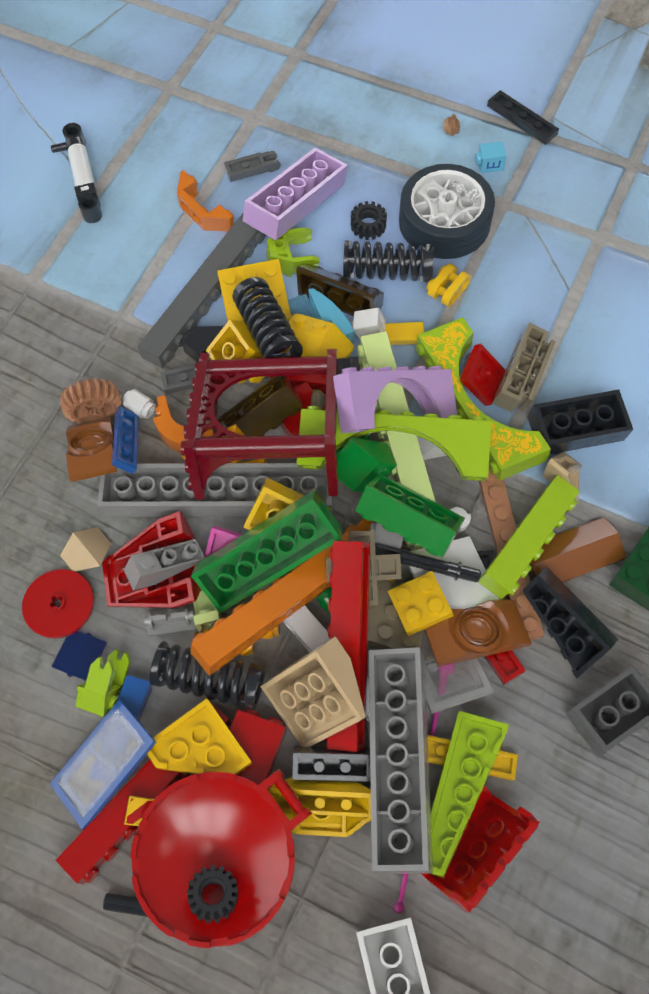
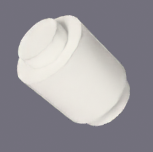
(139, 403)

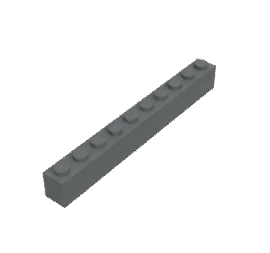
(198, 294)

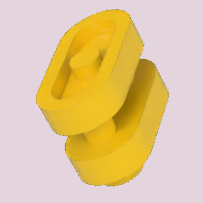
(445, 276)

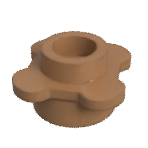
(451, 125)

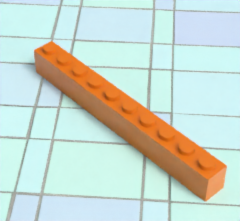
(265, 610)

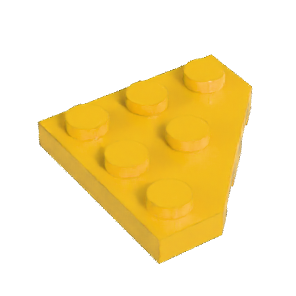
(198, 744)

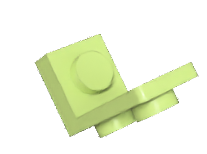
(205, 613)

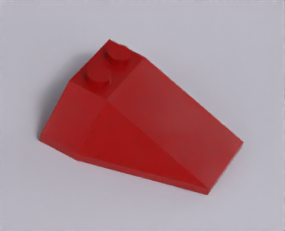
(169, 593)

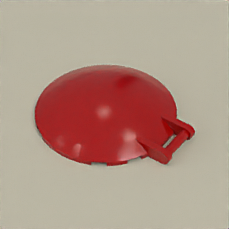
(223, 824)

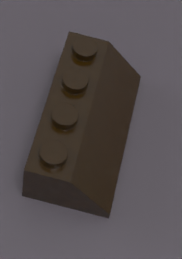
(343, 292)
(264, 408)

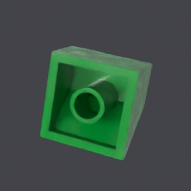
(362, 462)

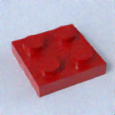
(482, 374)

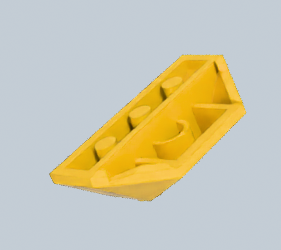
(318, 336)
(335, 806)

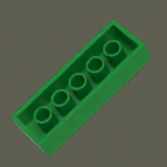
(267, 551)

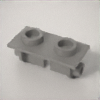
(170, 621)

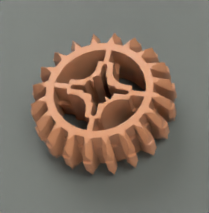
(90, 400)

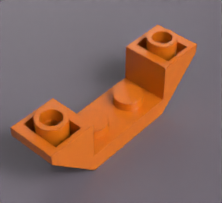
(214, 220)

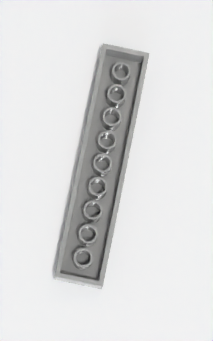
(230, 489)

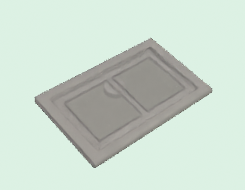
(454, 682)

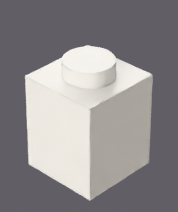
(368, 322)

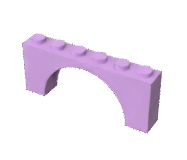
(359, 392)

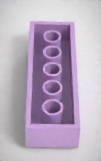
(294, 193)

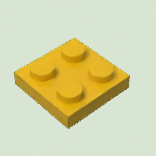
(420, 603)

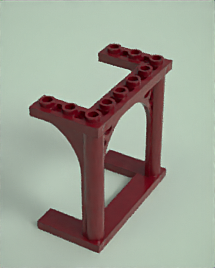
(211, 452)

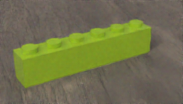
(528, 538)

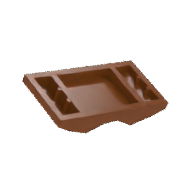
(90, 449)
(477, 632)

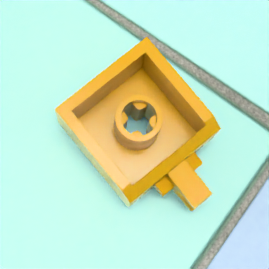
(235, 343)

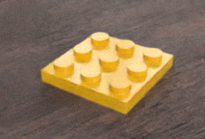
(268, 270)

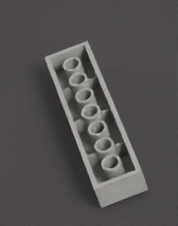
(399, 763)

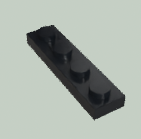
(523, 117)

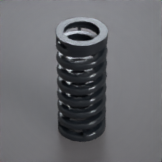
(389, 259)
(270, 329)
(165, 663)

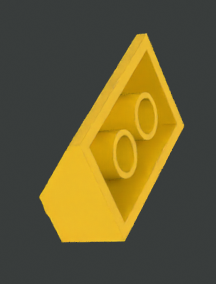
(270, 500)

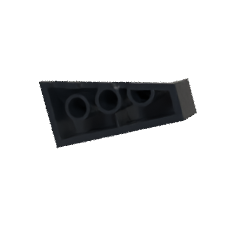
(573, 626)

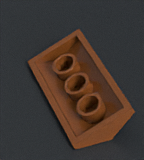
(580, 551)

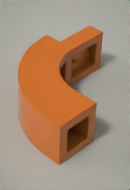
(167, 428)

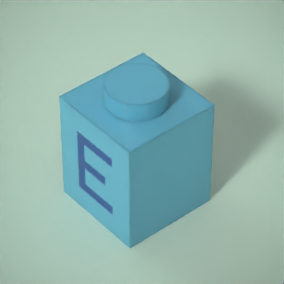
(491, 157)

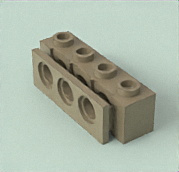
(518, 370)

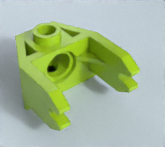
(280, 250)
(103, 684)

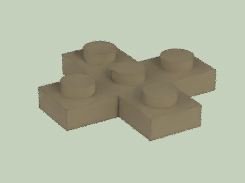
(381, 566)

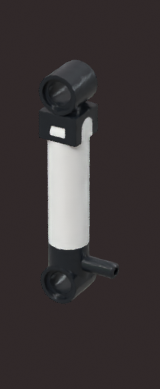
(82, 173)

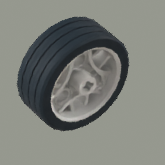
(448, 221)

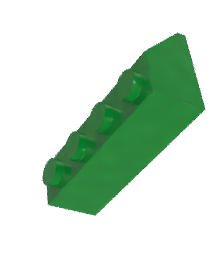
(409, 515)

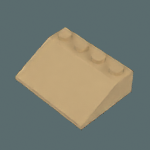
(317, 694)

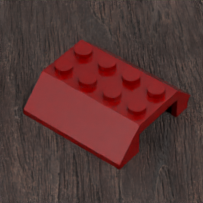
(486, 847)

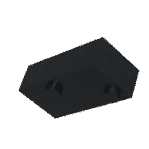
(581, 421)

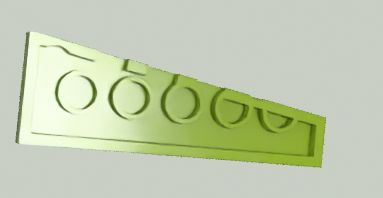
(464, 774)

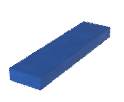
(125, 440)

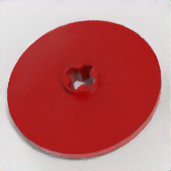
(40, 608)

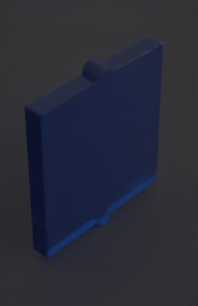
(78, 654)

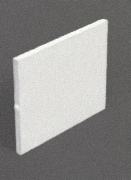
(459, 593)

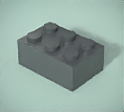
(612, 712)

